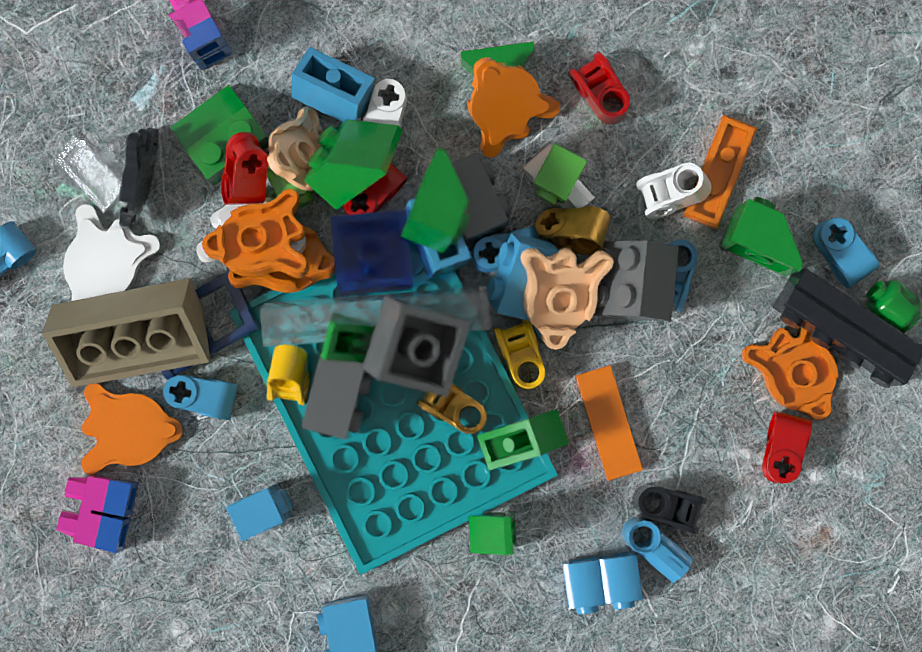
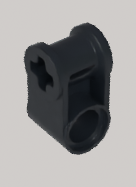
(675, 508)

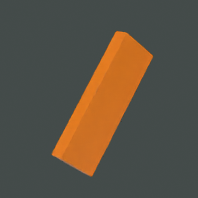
(722, 168)
(608, 423)

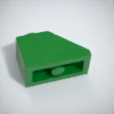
(523, 439)

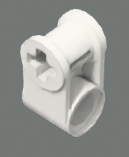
(377, 109)
(666, 193)

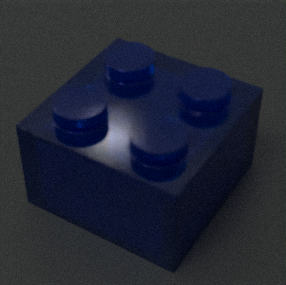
(371, 253)

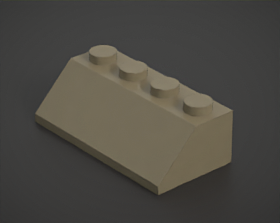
(128, 333)

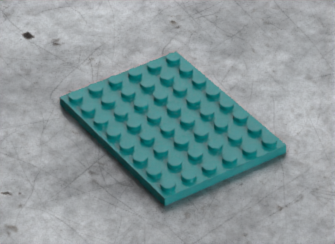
(405, 468)

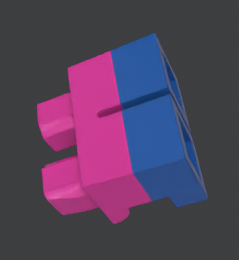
(203, 36)
(97, 528)

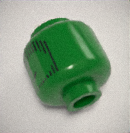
(894, 304)

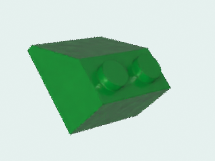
(210, 126)
(351, 159)
(439, 207)
(762, 237)

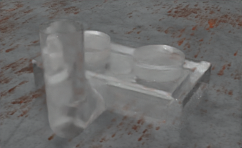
(93, 168)

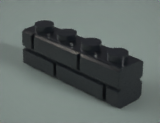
(848, 328)

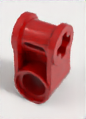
(598, 82)
(244, 171)
(379, 192)
(786, 439)

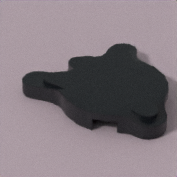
(137, 174)

